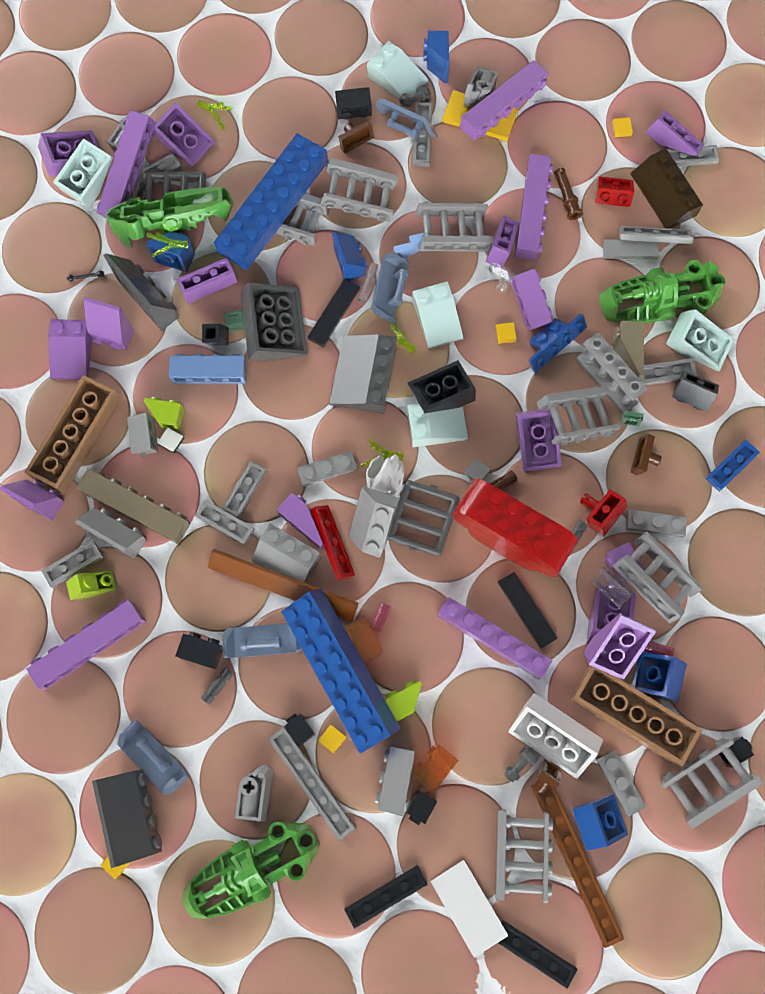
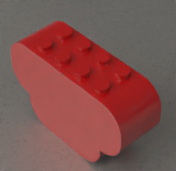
(514, 529)

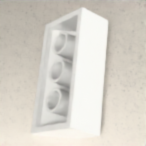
(556, 736)

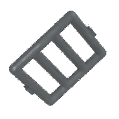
(167, 176)
(442, 534)

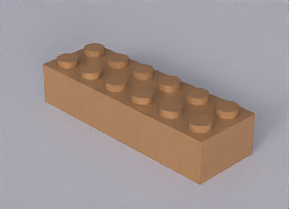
(73, 434)
(636, 715)

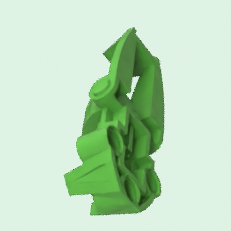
(174, 212)
(663, 293)
(244, 873)

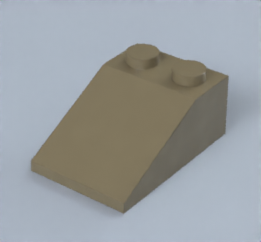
(629, 345)

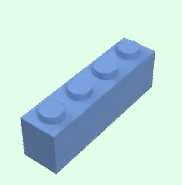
(208, 369)

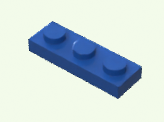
(732, 465)

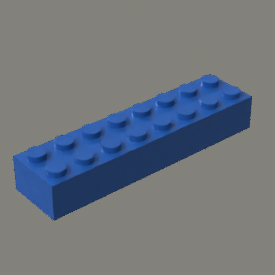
(271, 201)
(340, 670)

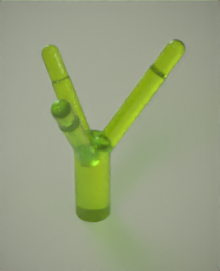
(210, 107)
(172, 243)
(405, 343)
(387, 453)

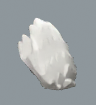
(386, 475)

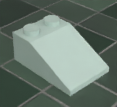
(395, 71)
(84, 173)
(437, 314)
(700, 339)
(436, 426)

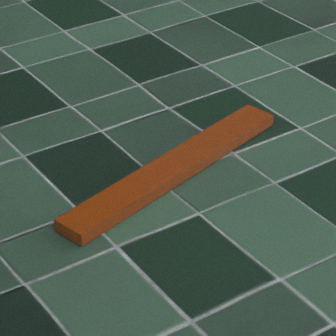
(276, 582)
(580, 868)

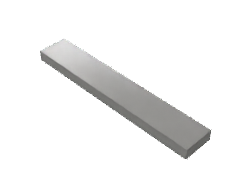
(312, 784)

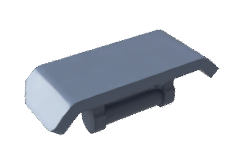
(385, 106)
(390, 286)
(259, 641)
(152, 758)

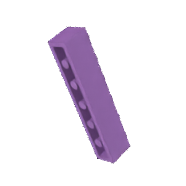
(504, 100)
(127, 161)
(533, 206)
(494, 638)
(85, 645)

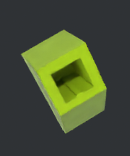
(166, 413)
(90, 584)
(404, 702)

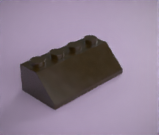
(666, 189)

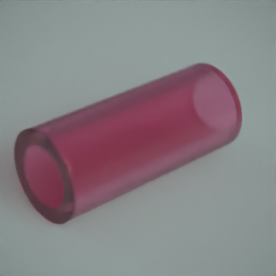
(380, 617)
(660, 649)

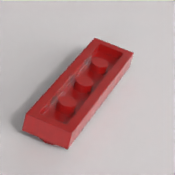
(332, 542)

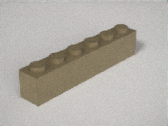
(133, 506)

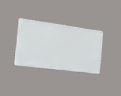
(469, 908)

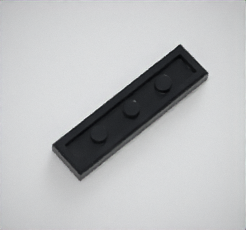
(333, 313)
(527, 610)
(385, 896)
(538, 955)

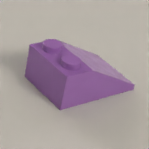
(182, 135)
(59, 146)
(107, 324)
(69, 349)
(535, 434)
(34, 497)
(605, 611)
(618, 645)

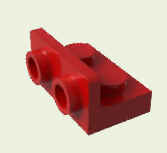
(614, 191)

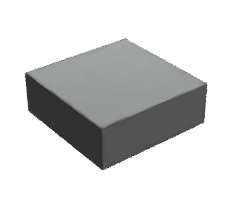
(477, 470)

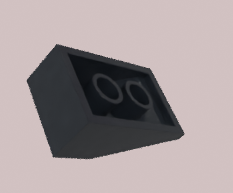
(443, 389)

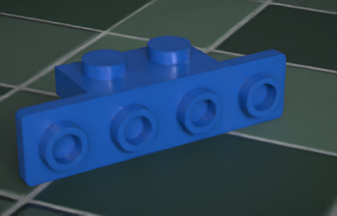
(554, 339)

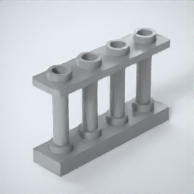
(365, 175)
(305, 237)
(446, 242)
(609, 370)
(578, 397)
(647, 588)
(713, 804)
(504, 865)

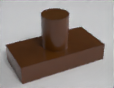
(355, 135)
(644, 455)
(547, 776)

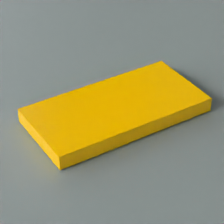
(456, 109)

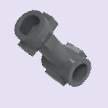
(422, 93)
(529, 756)

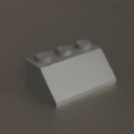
(373, 520)
(112, 531)
(285, 554)
(395, 780)

